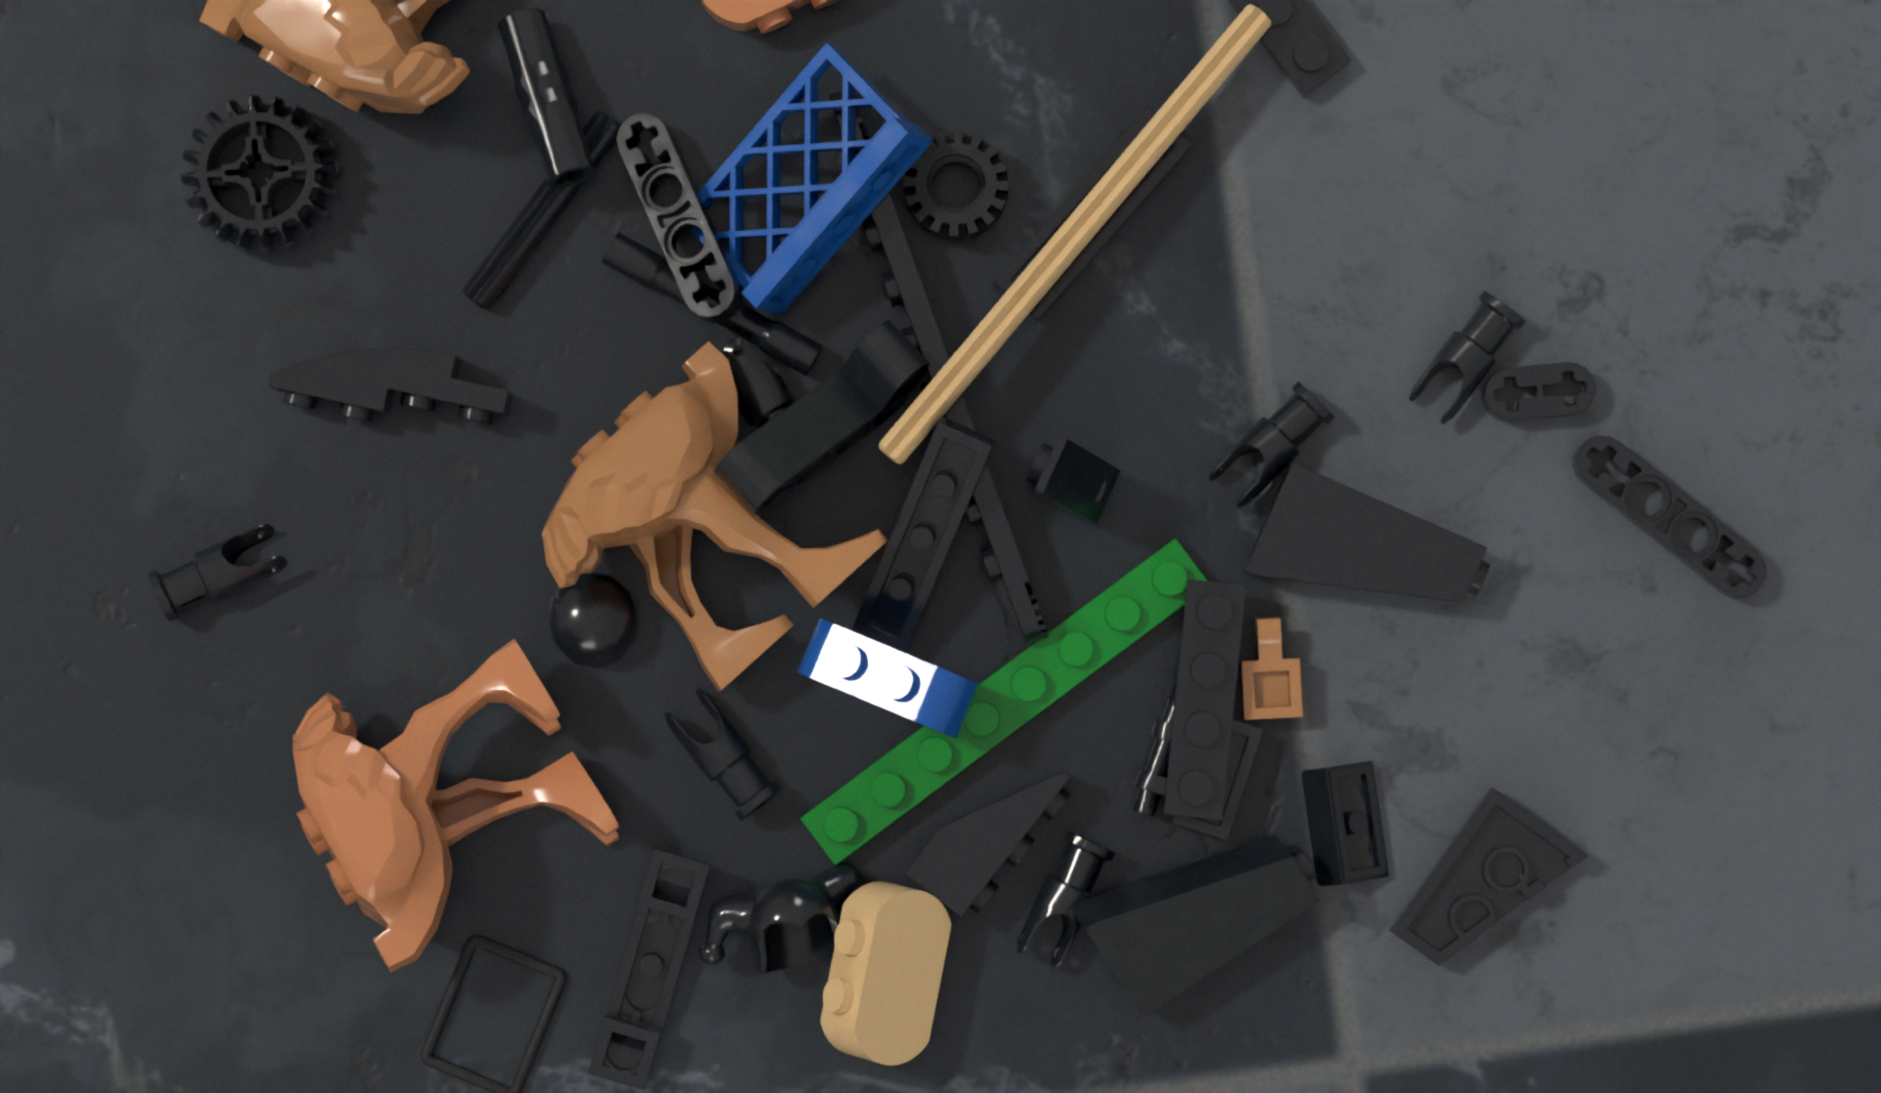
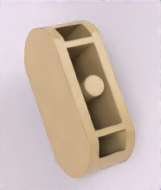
(885, 973)

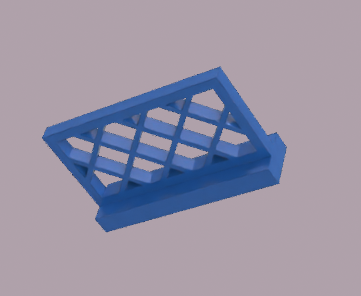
(844, 203)

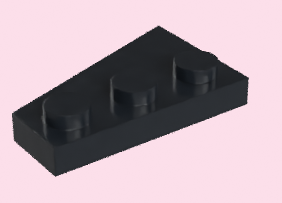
(1482, 876)

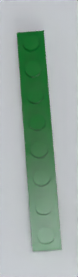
(1004, 702)

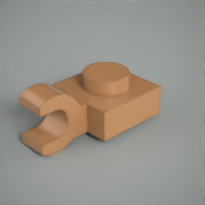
(1270, 683)

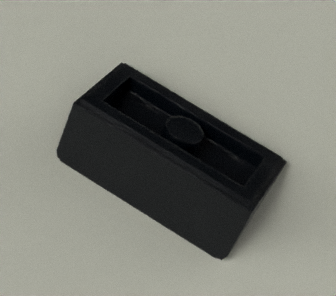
(1345, 823)

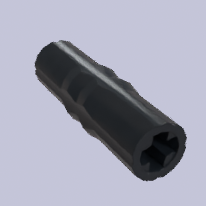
(546, 98)

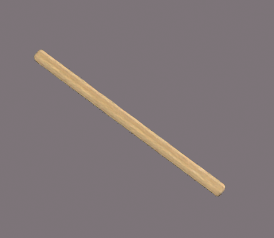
(1074, 234)

